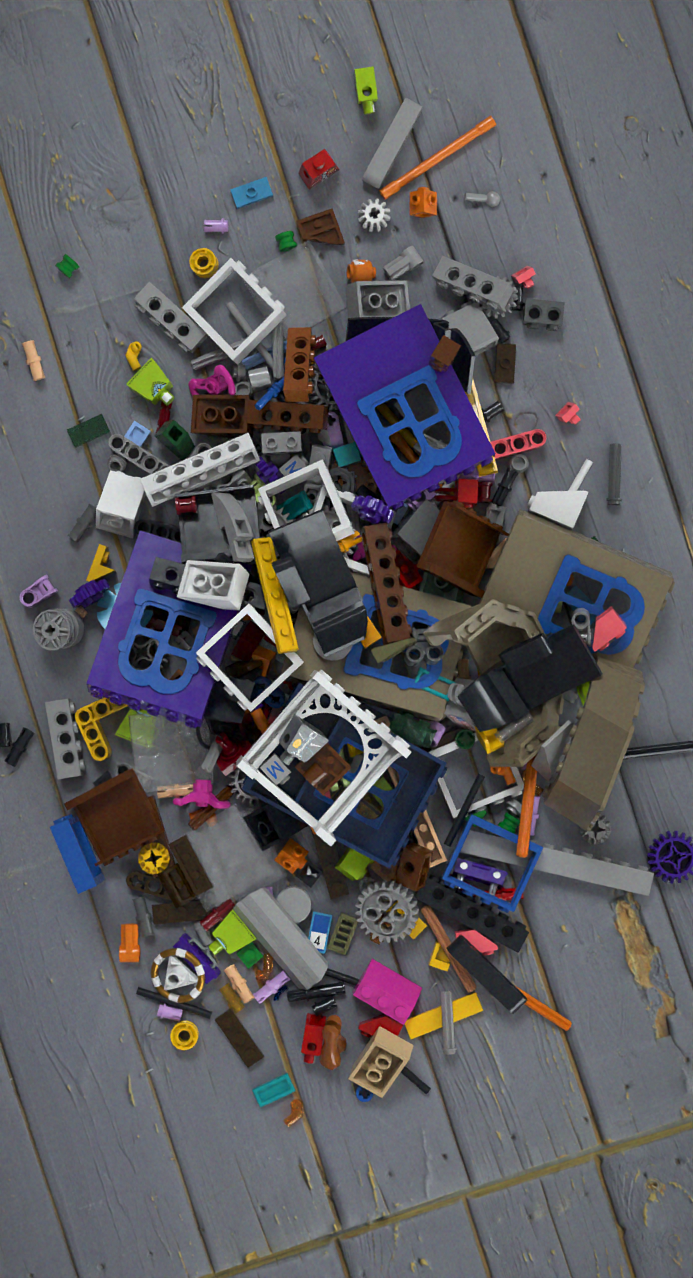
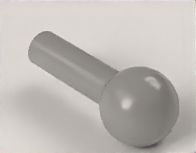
(491, 198)

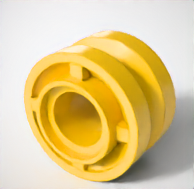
(200, 255)
(189, 1027)

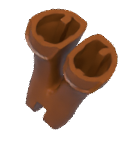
(333, 1043)

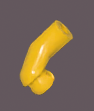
(132, 355)

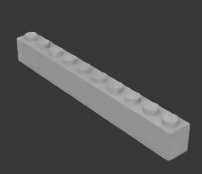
(562, 862)

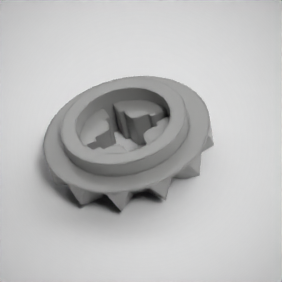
(601, 836)

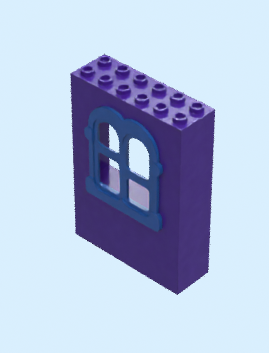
(383, 367)
(147, 689)

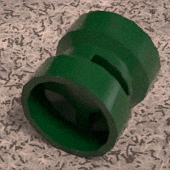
(466, 741)

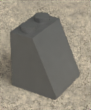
(414, 530)

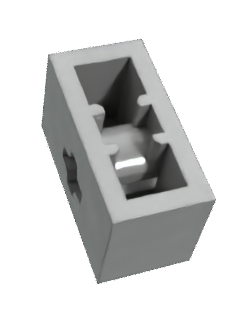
(281, 443)

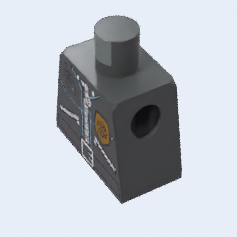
(300, 740)

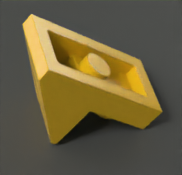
(98, 571)

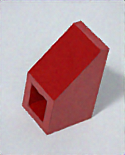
(370, 1025)

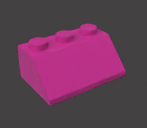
(387, 991)

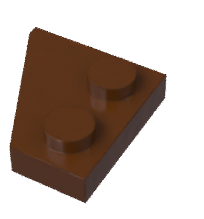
(321, 228)

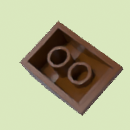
(221, 415)

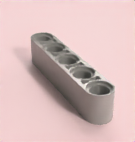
(392, 143)

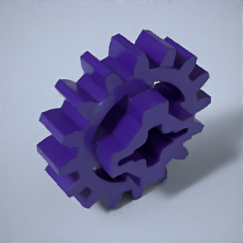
(268, 472)
(372, 510)
(89, 593)

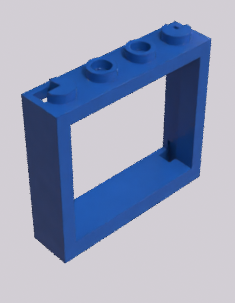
(77, 853)
(484, 896)

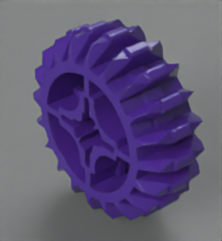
(670, 848)

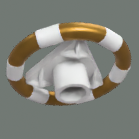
(178, 975)

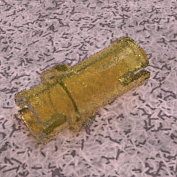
(232, 998)

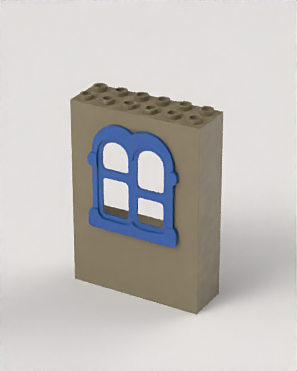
(539, 563)
(381, 686)

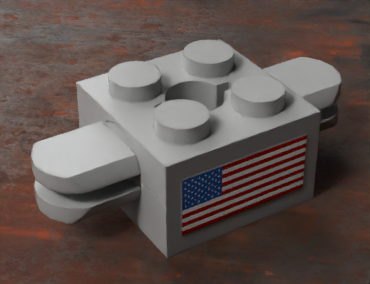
(454, 708)

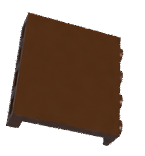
(460, 547)
(117, 817)

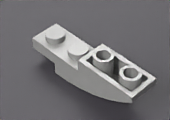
(315, 483)
(237, 527)

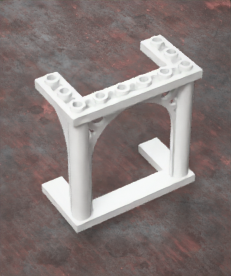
(390, 750)

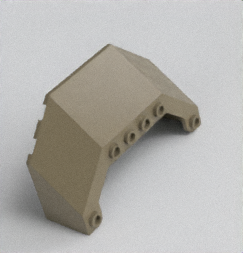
(486, 633)
(596, 744)

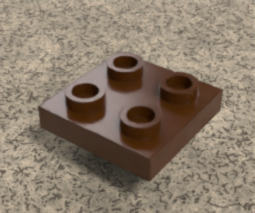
(323, 768)

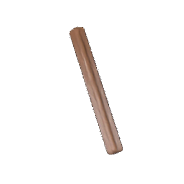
(445, 942)

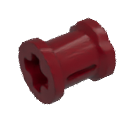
(484, 492)
(186, 505)

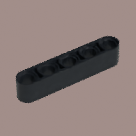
(486, 974)

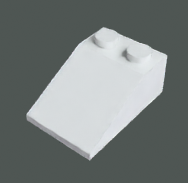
(214, 584)

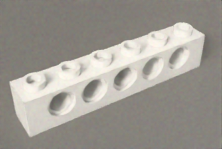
(200, 469)

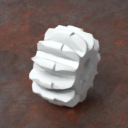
(381, 217)

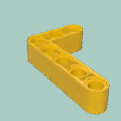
(93, 723)

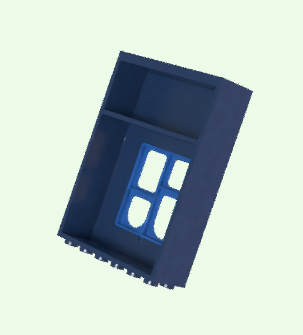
(374, 838)

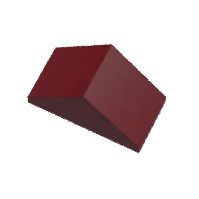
(248, 641)

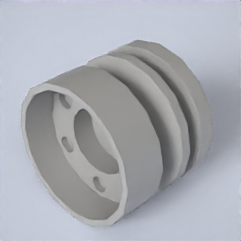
(67, 625)

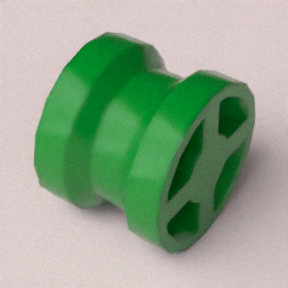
(286, 241)
(67, 266)
(509, 823)

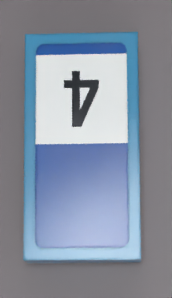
(320, 930)

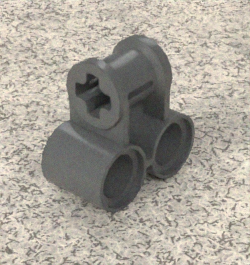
(422, 648)

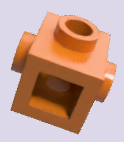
(423, 203)
(292, 856)

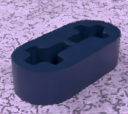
(277, 692)

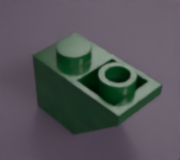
(175, 439)

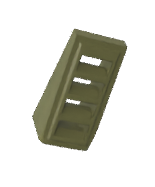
(386, 652)
(343, 916)

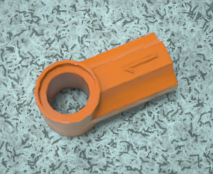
(129, 949)

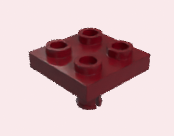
(231, 751)

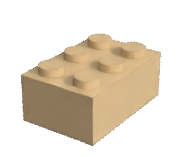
(381, 1062)

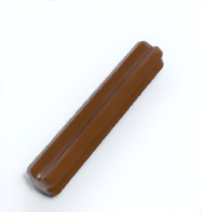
(207, 811)

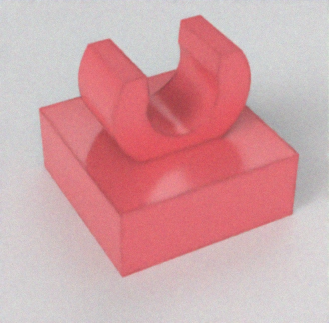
(523, 276)
(568, 413)

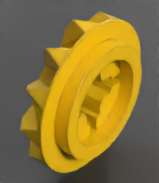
(158, 850)

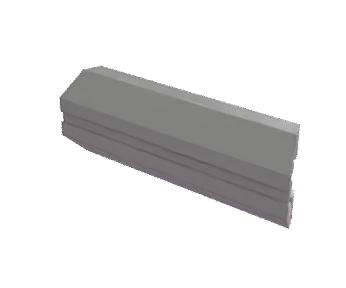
(282, 938)

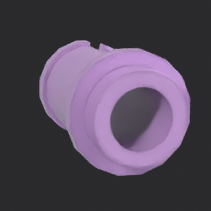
(217, 226)
(169, 1012)

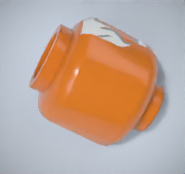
(360, 271)

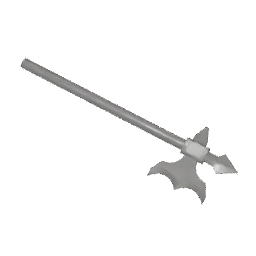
(324, 436)

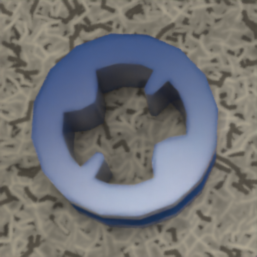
(360, 1096)

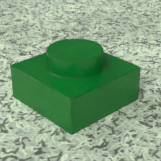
(249, 954)

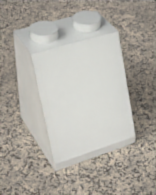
(120, 504)
(558, 506)

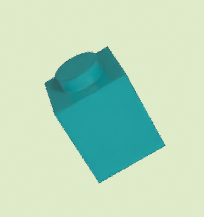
(347, 455)

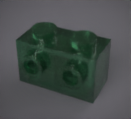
(412, 730)

